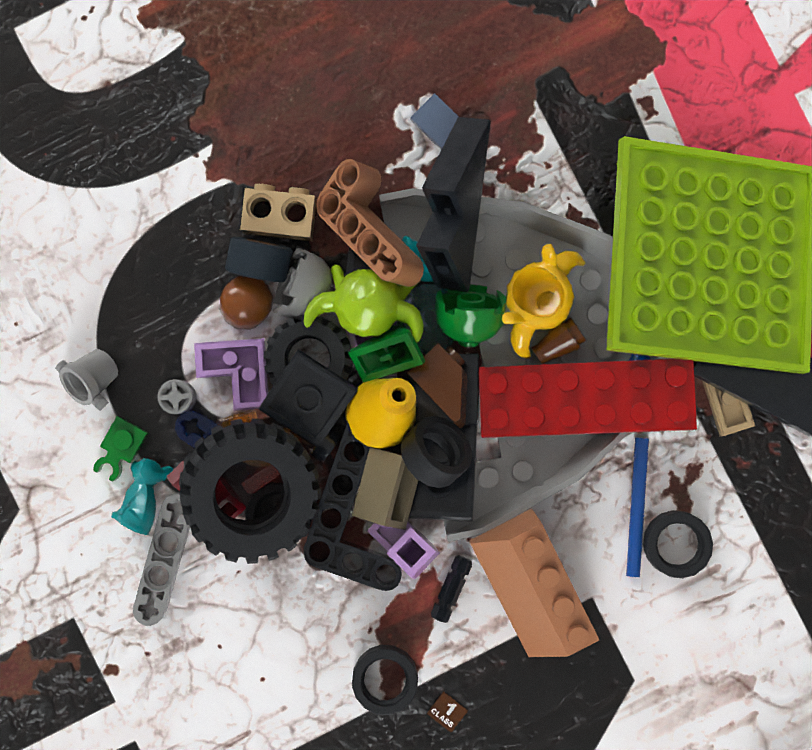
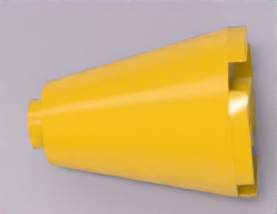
(382, 412)

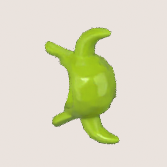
(366, 304)

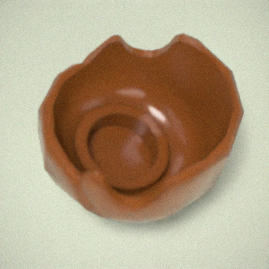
(245, 302)

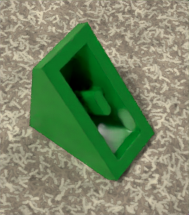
(386, 354)

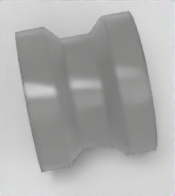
(170, 396)

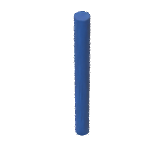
(637, 507)

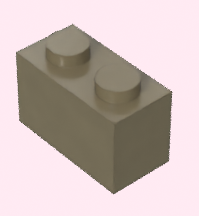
(385, 490)

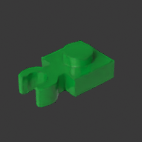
(122, 443)

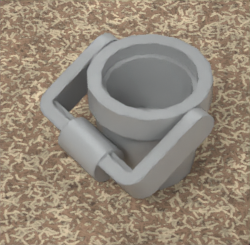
(88, 377)

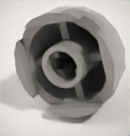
(304, 282)

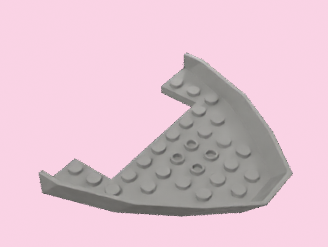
(506, 241)

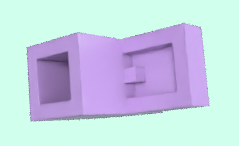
(406, 547)

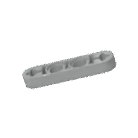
(160, 557)

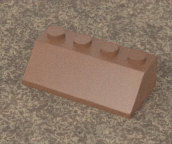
(534, 587)

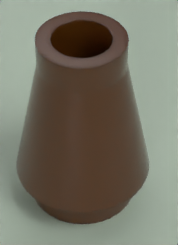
(559, 341)

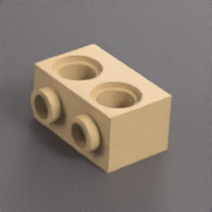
(277, 222)

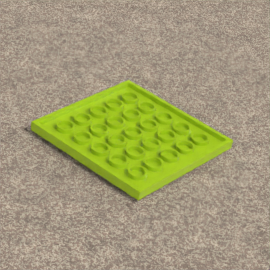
(711, 257)

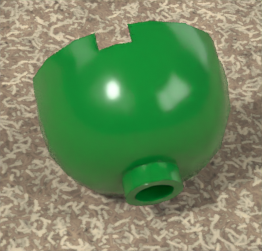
(470, 315)

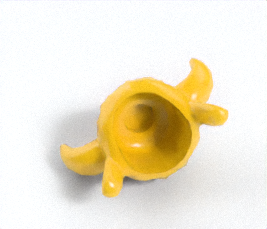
(539, 296)

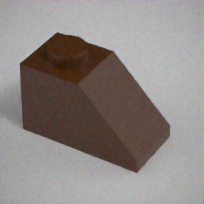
(444, 382)

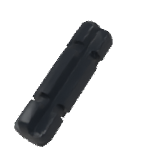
(451, 589)

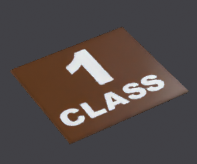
(447, 712)

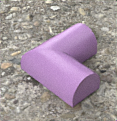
(241, 361)

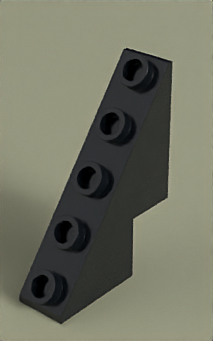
(455, 200)

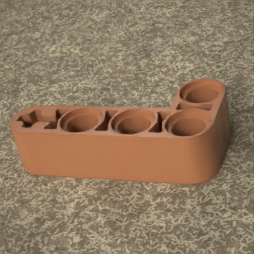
(345, 209)

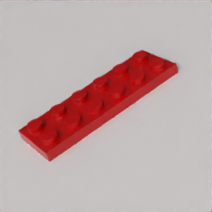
(587, 398)

